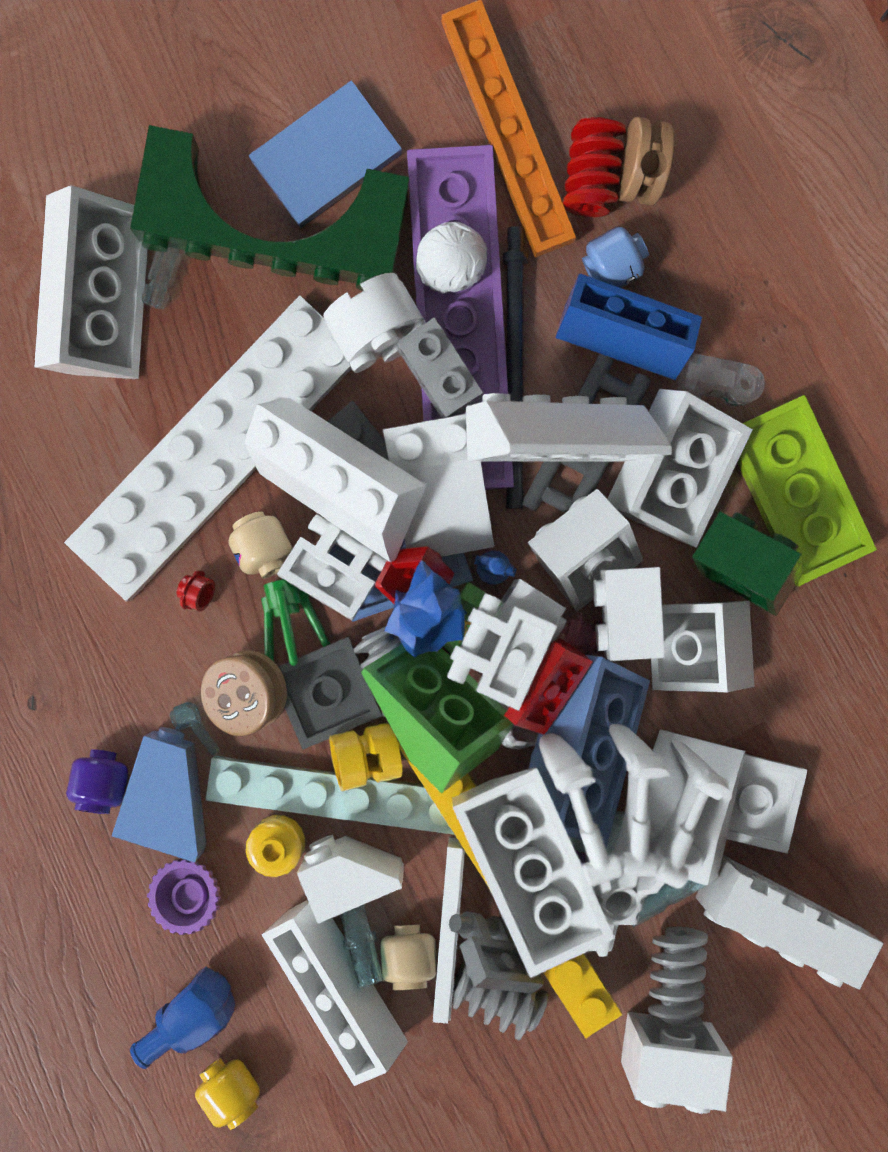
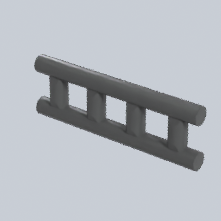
(593, 471)

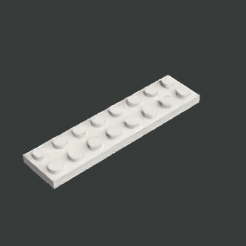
(206, 453)

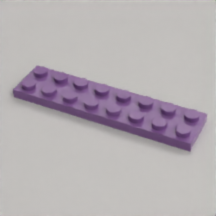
(460, 187)

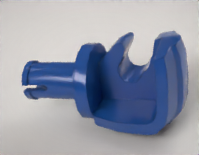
(189, 1019)

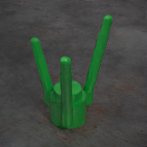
(284, 601)

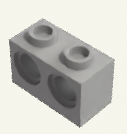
(439, 370)

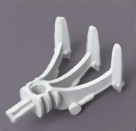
(634, 865)

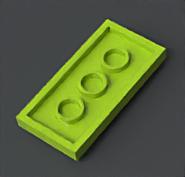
(803, 489)

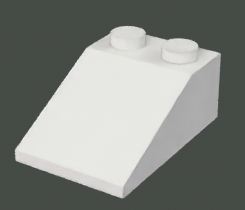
(454, 503)
(713, 825)

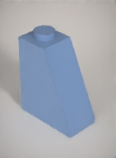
(164, 798)

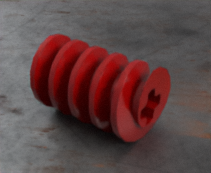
(590, 166)

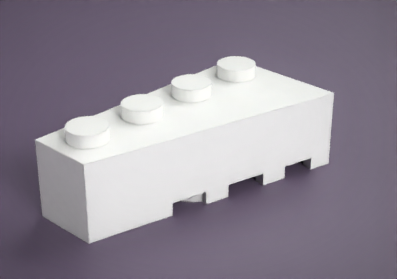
(789, 924)

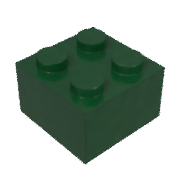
(749, 561)

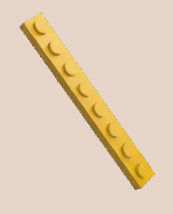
(573, 980)

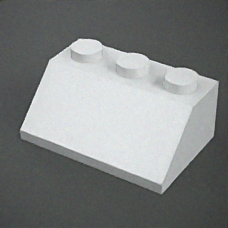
(681, 489)

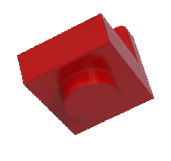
(399, 573)

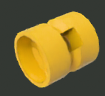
(350, 759)

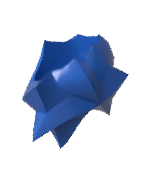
(427, 613)

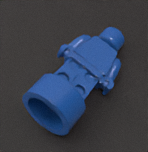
(494, 567)

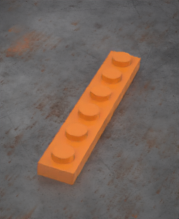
(508, 128)

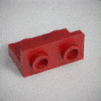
(551, 687)

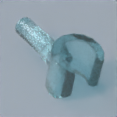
(189, 715)

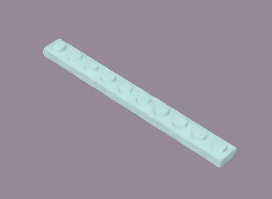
(319, 795)

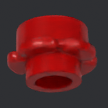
(195, 591)

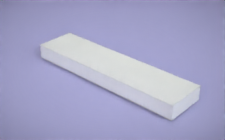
(448, 939)

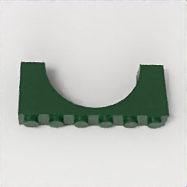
(176, 215)

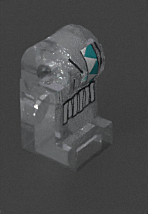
(721, 378)

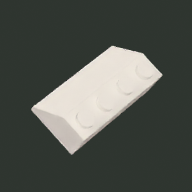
(90, 287)
(561, 431)
(334, 474)
(532, 870)

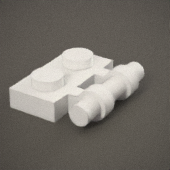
(326, 577)
(515, 657)

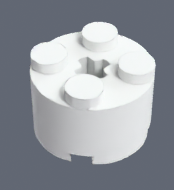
(373, 321)

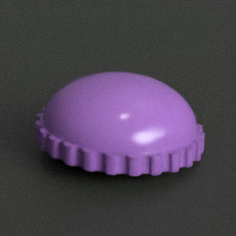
(184, 897)

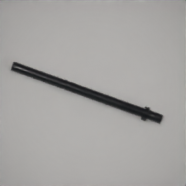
(515, 259)

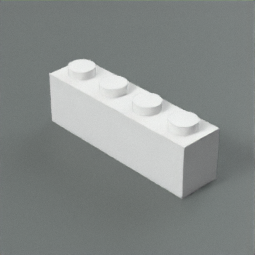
(323, 975)

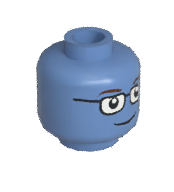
(616, 257)

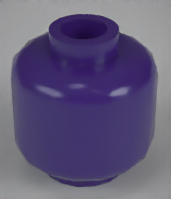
(97, 782)

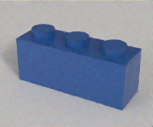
(628, 327)

